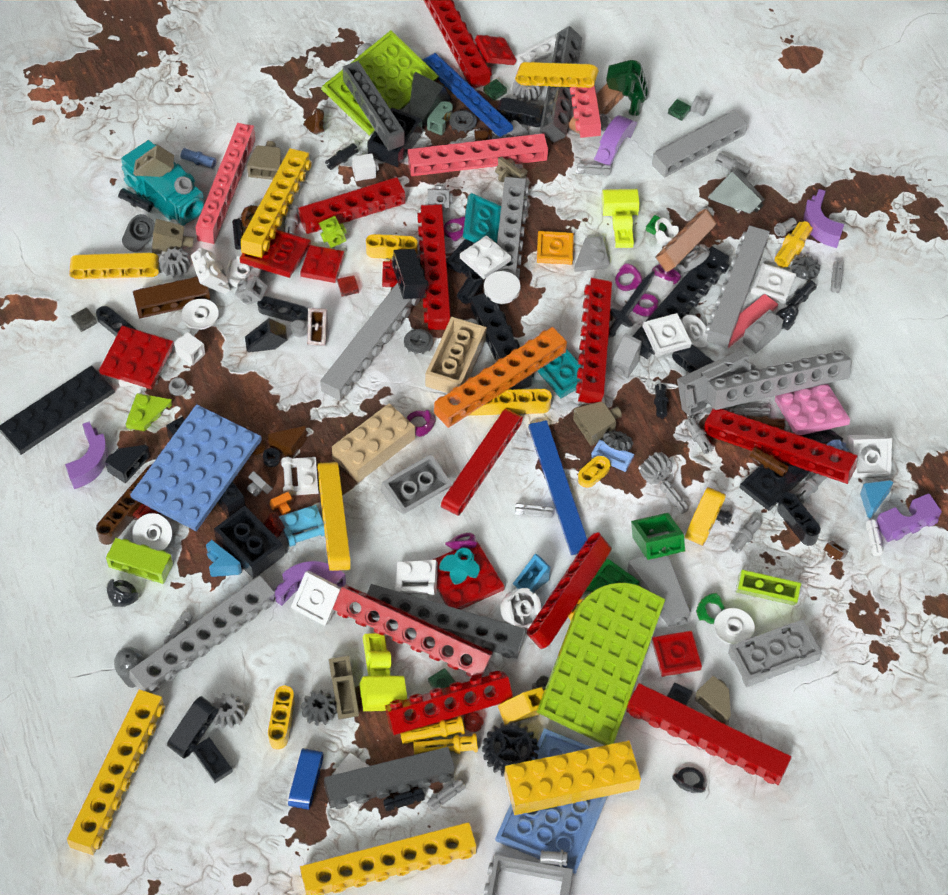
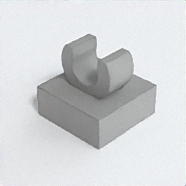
(258, 485)

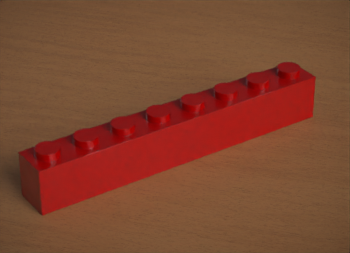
(708, 734)

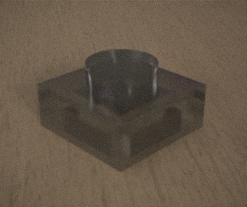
(83, 319)

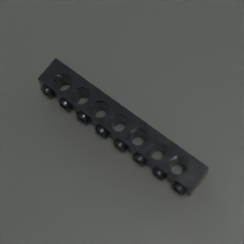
(687, 293)

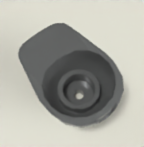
(135, 239)
(124, 665)

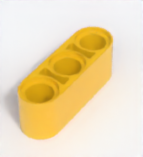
(383, 245)
(705, 516)
(281, 726)

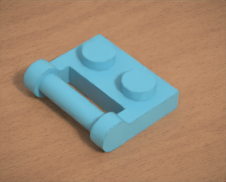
(301, 521)

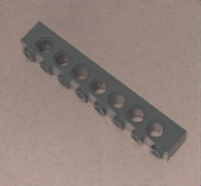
(558, 99)
(456, 618)

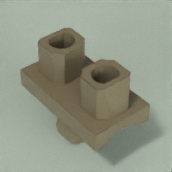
(507, 168)

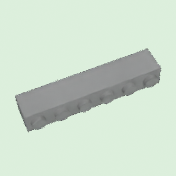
(699, 144)

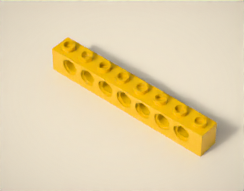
(275, 203)
(90, 841)
(397, 850)

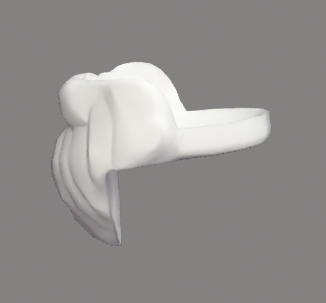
(661, 237)

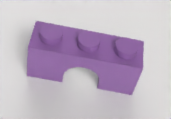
(895, 525)

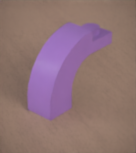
(613, 137)
(824, 229)
(92, 463)
(293, 577)

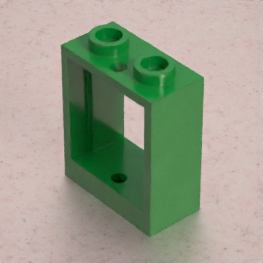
(653, 546)

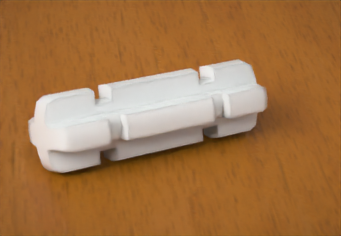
(874, 538)

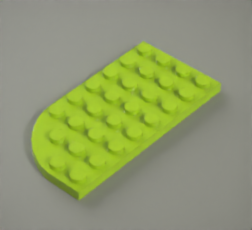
(601, 660)

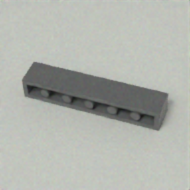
(389, 777)

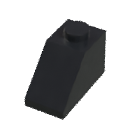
(266, 336)
(127, 461)

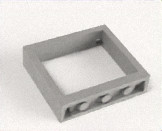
(527, 868)

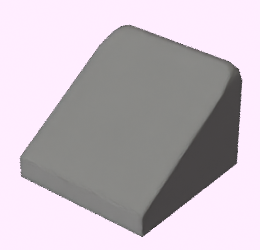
(518, 130)

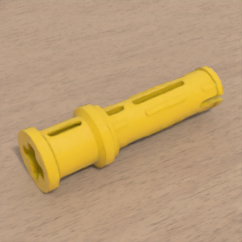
(441, 729)
(419, 747)

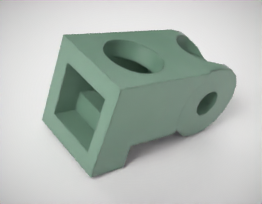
(437, 120)

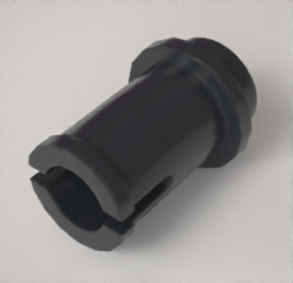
(724, 517)

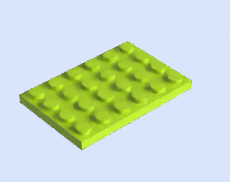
(390, 68)

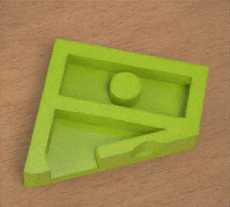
(145, 411)

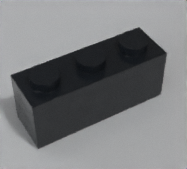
(409, 274)

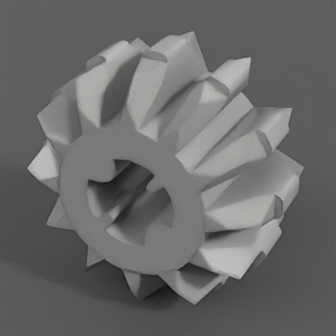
(526, 92)
(174, 262)
(656, 468)
(229, 710)

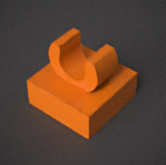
(281, 502)

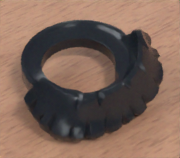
(696, 788)

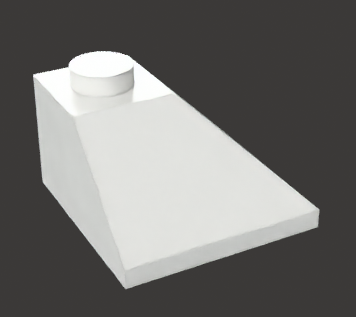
(873, 455)

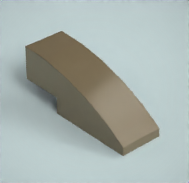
(343, 687)

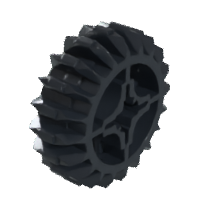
(503, 735)

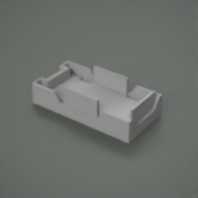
(694, 385)
(775, 652)

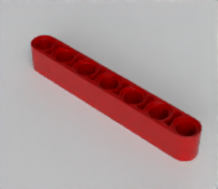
(481, 462)
(569, 590)

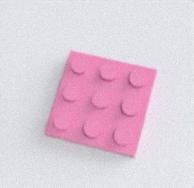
(812, 410)

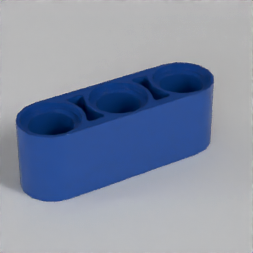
(305, 779)

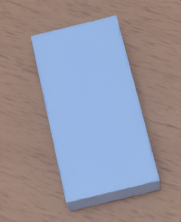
(618, 459)

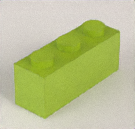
(139, 560)
(768, 587)

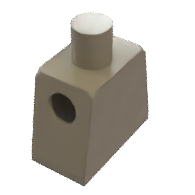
(264, 161)
(169, 235)
(595, 420)

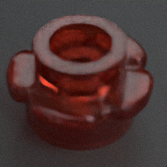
(473, 727)

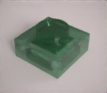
(495, 89)
(679, 110)
(441, 679)

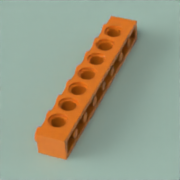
(512, 368)

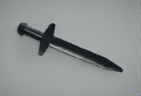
(621, 317)

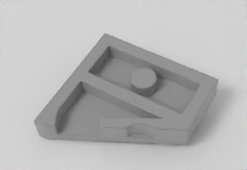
(592, 255)

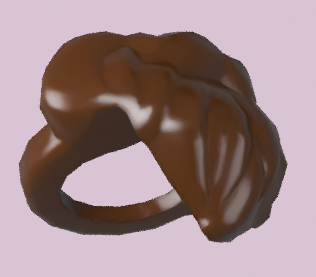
(315, 122)
(246, 213)

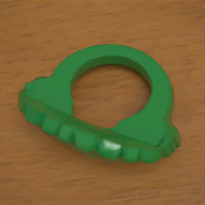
(712, 598)

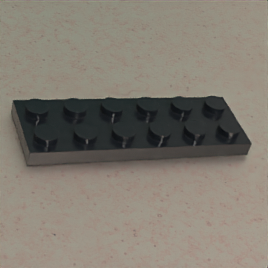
(56, 409)
(767, 486)

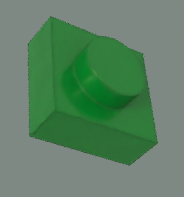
(651, 225)

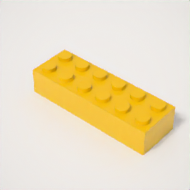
(572, 777)

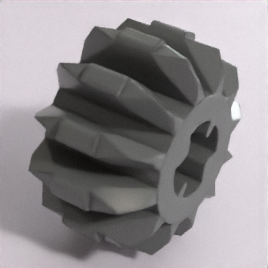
(311, 705)

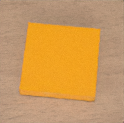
(555, 247)

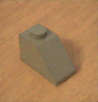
(154, 163)
(715, 699)

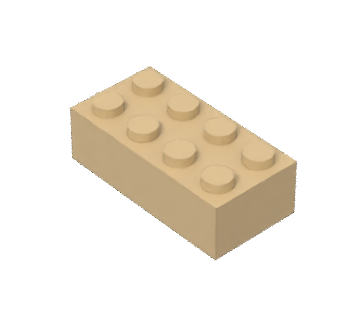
(455, 355)
(373, 442)

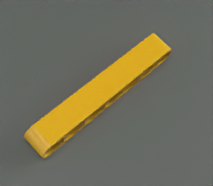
(333, 516)

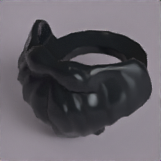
(788, 315)
(119, 598)

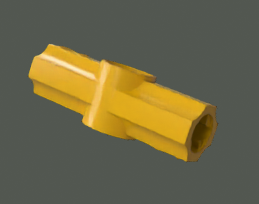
(793, 244)

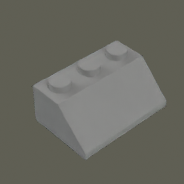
(415, 485)

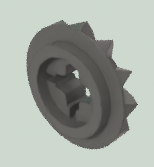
(463, 115)
(800, 270)
(413, 336)
(618, 440)

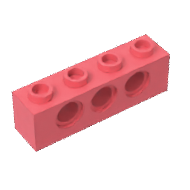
(586, 111)

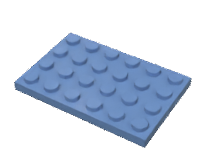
(196, 467)
(558, 827)

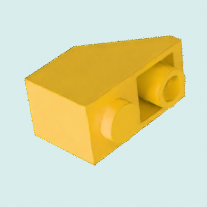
(521, 706)

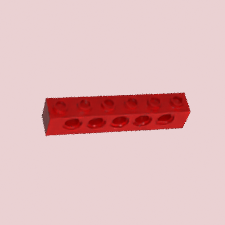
(353, 204)
(459, 706)

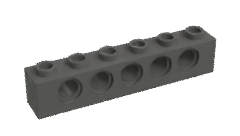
(373, 105)

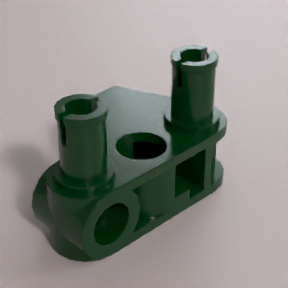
(631, 81)

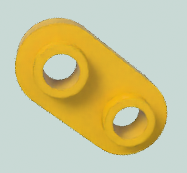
(592, 472)

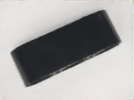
(521, 111)
(691, 359)
(797, 510)
(192, 727)

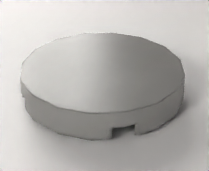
(694, 258)

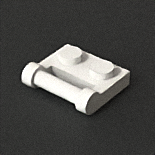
(306, 475)
(414, 573)

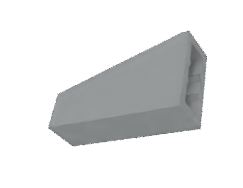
(659, 578)

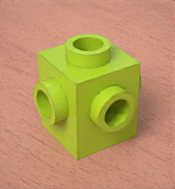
(332, 232)

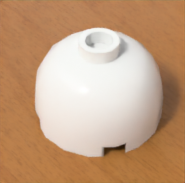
(520, 607)

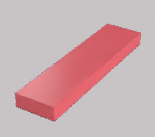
(752, 314)

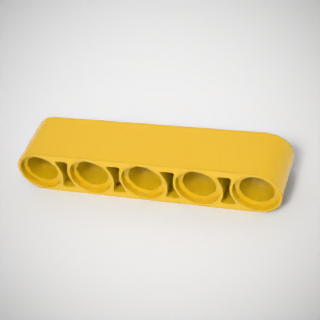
(557, 74)
(114, 266)
(532, 405)

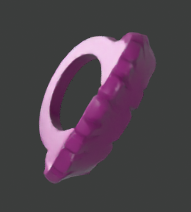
(454, 235)
(626, 269)
(671, 275)
(646, 311)
(429, 418)
(469, 543)

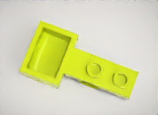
(621, 206)
(379, 686)

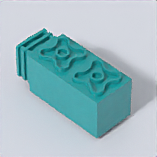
(162, 190)

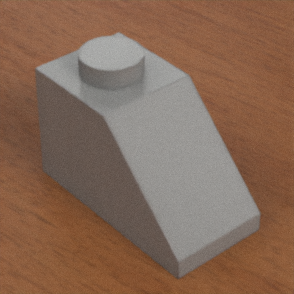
(626, 356)

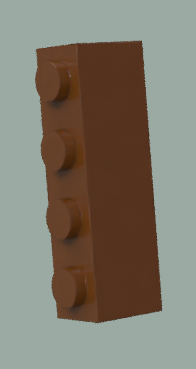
(168, 296)

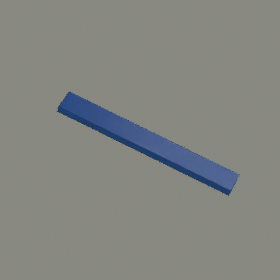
(469, 96)
(558, 486)

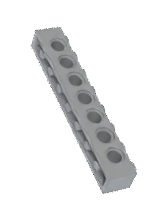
(510, 222)
(778, 379)
(256, 589)

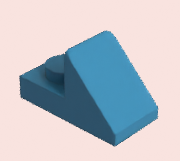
(224, 563)

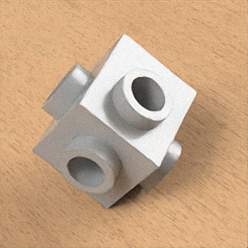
(440, 190)
(250, 290)

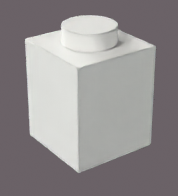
(364, 167)
(189, 348)

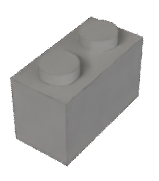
(762, 331)

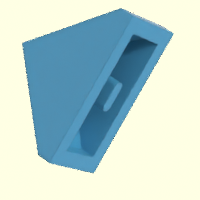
(874, 494)
(533, 575)

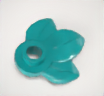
(459, 568)

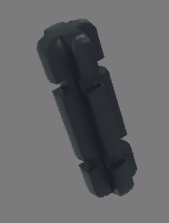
(238, 232)
(404, 799)

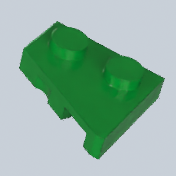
(609, 574)

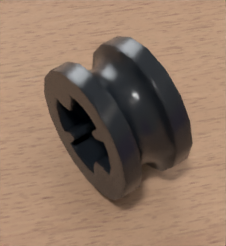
(271, 462)

